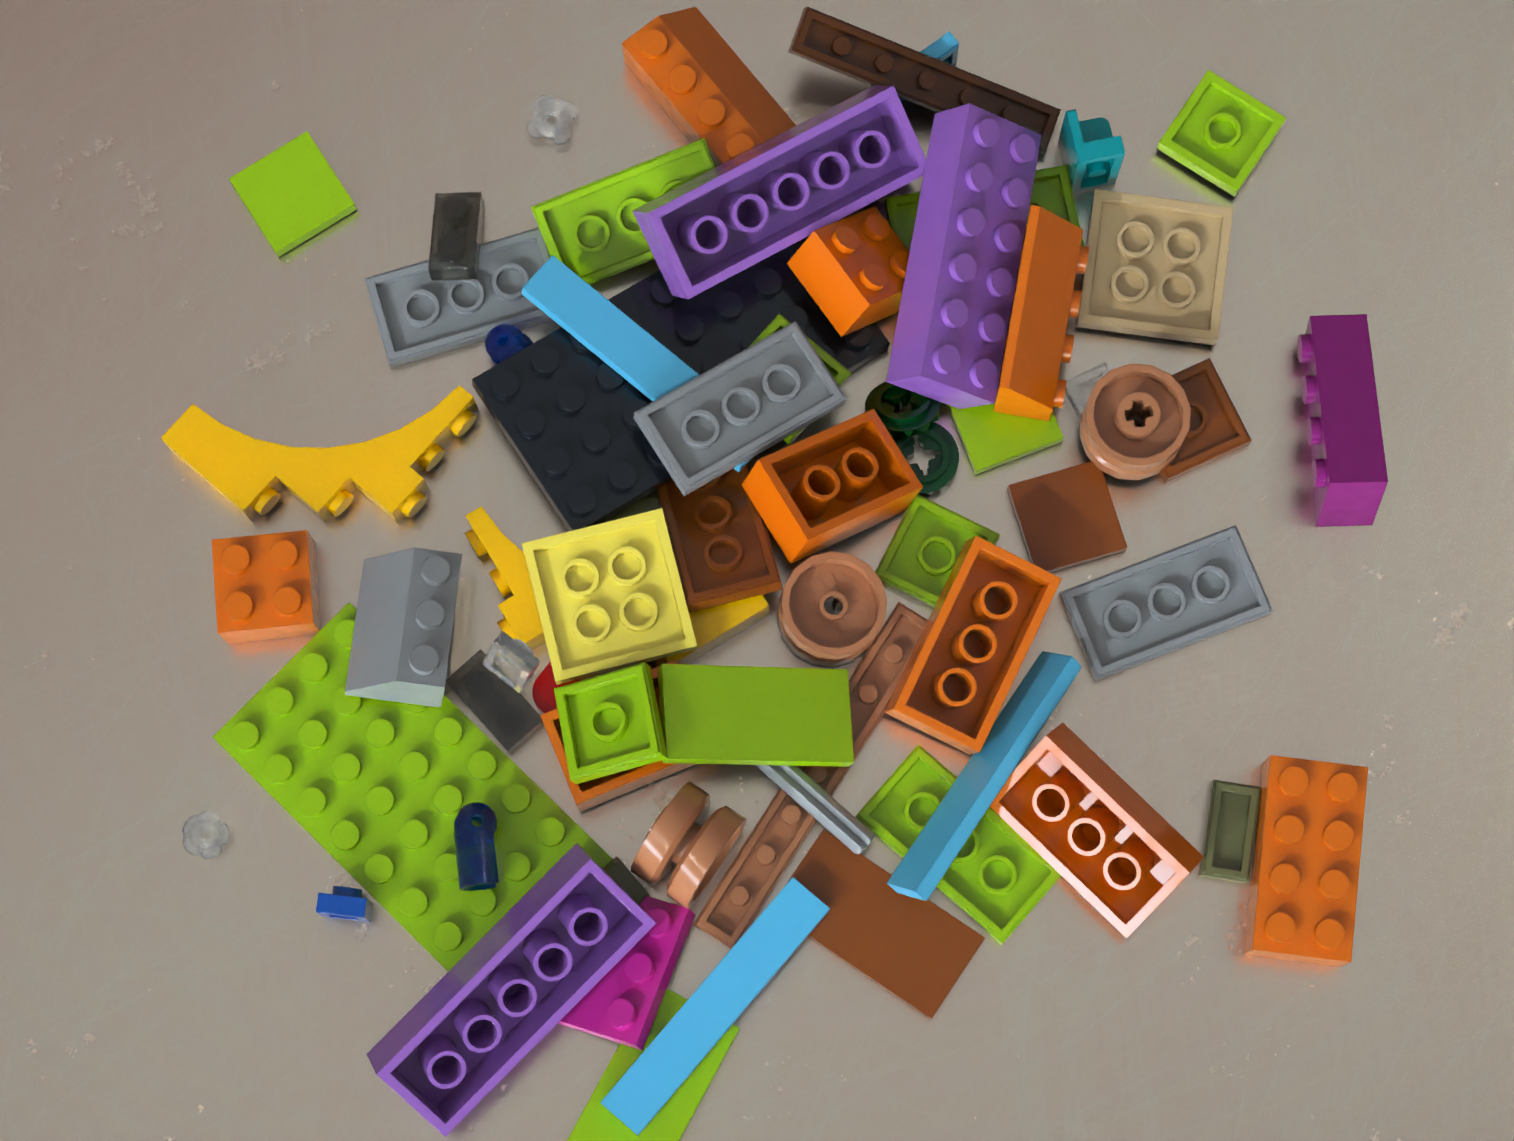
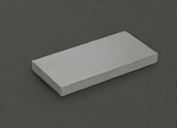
(438, 316)
(739, 408)
(1165, 603)

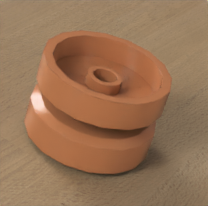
(1138, 394)
(851, 589)
(682, 841)

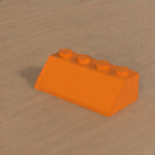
(703, 84)
(1040, 316)
(1095, 829)

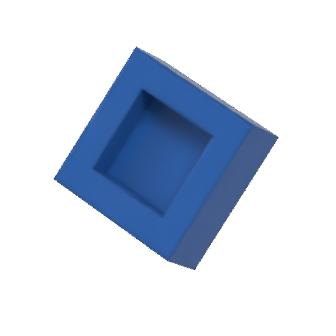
(345, 904)

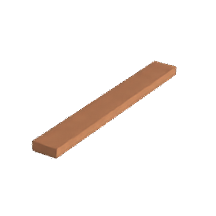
(785, 822)

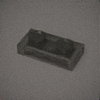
(456, 236)
(494, 703)

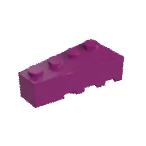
(1342, 420)

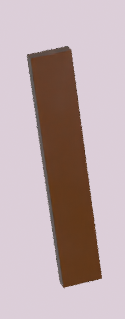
(912, 73)

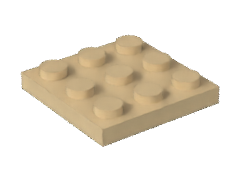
(1155, 267)

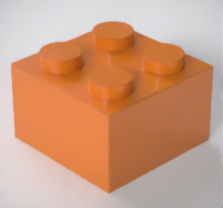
(853, 270)
(266, 586)

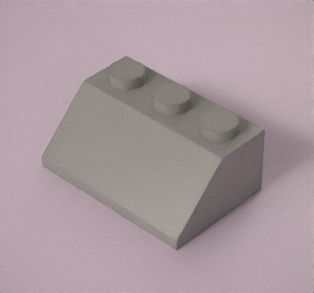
(404, 626)

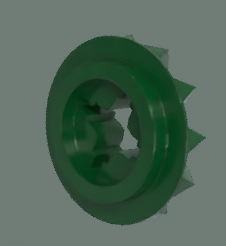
(890, 398)
(935, 441)

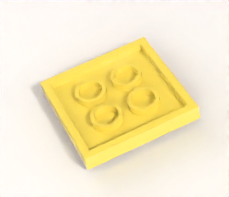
(609, 596)

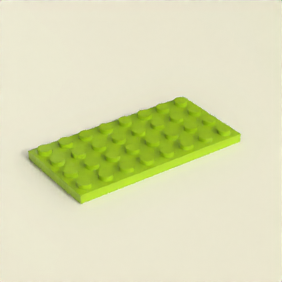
(385, 789)

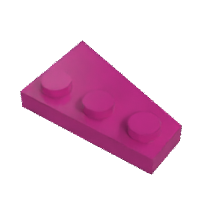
(630, 994)

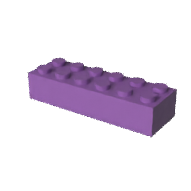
(781, 191)
(964, 257)
(510, 990)

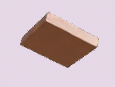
(1213, 421)
(1067, 517)

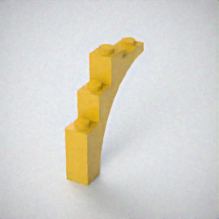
(323, 479)
(521, 613)

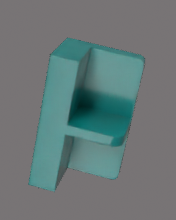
(1090, 152)

